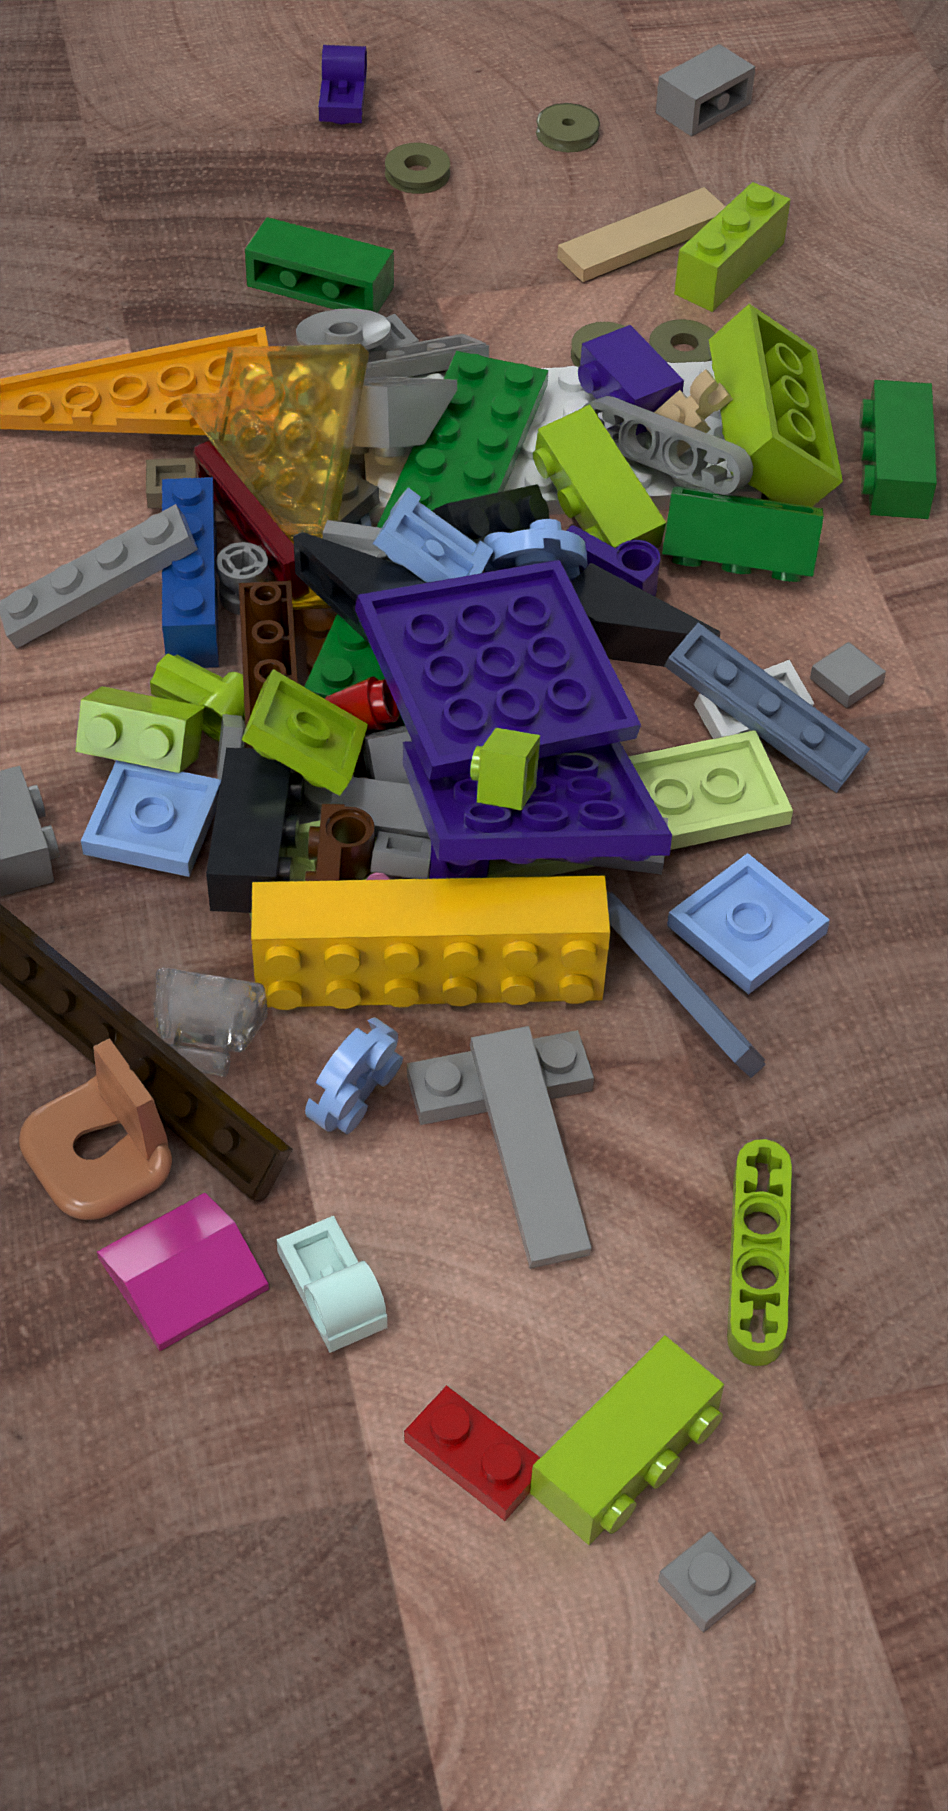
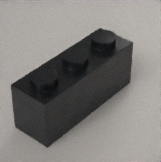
(252, 828)

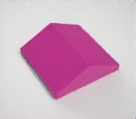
(184, 1270)

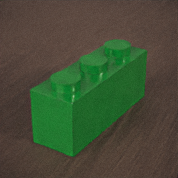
(318, 267)
(898, 449)
(742, 533)

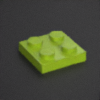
(305, 733)

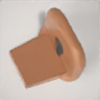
(122, 1174)

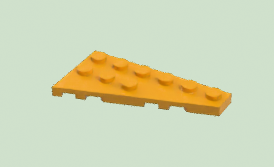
(122, 391)

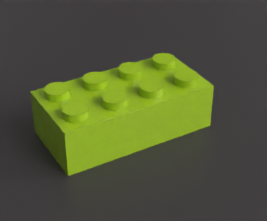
(776, 408)

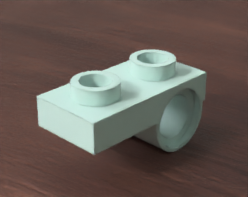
(333, 1284)

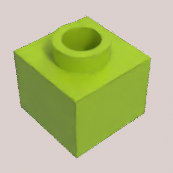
(506, 768)

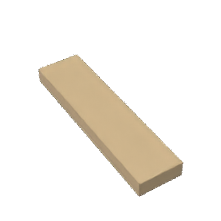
(639, 235)

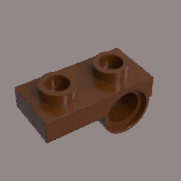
(341, 844)

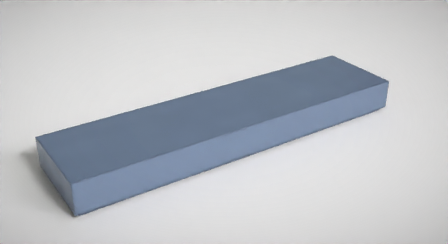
(767, 707)
(684, 988)

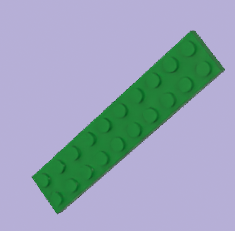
(461, 460)

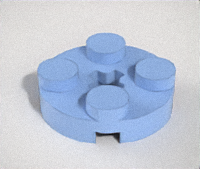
(539, 544)
(353, 1075)

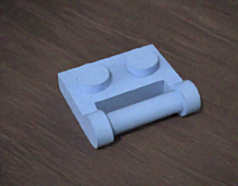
(428, 543)

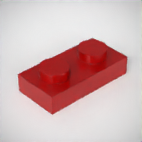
(473, 1452)

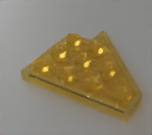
(287, 426)

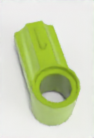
(192, 684)

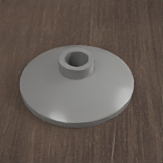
(344, 327)

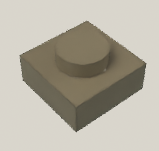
(165, 469)

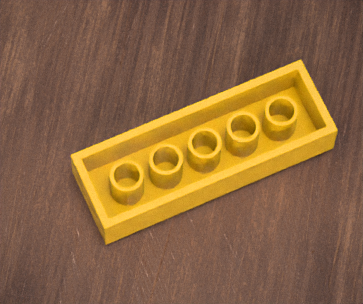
(430, 941)

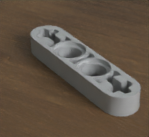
(663, 450)

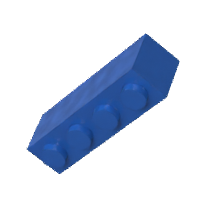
(192, 582)

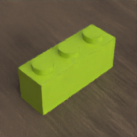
(732, 246)
(596, 480)
(628, 1441)

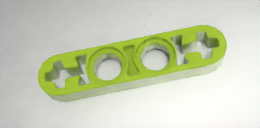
(756, 1249)

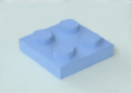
(152, 818)
(748, 923)

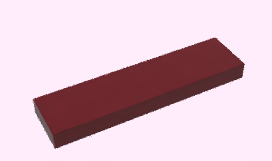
(249, 516)

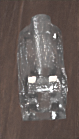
(208, 1014)

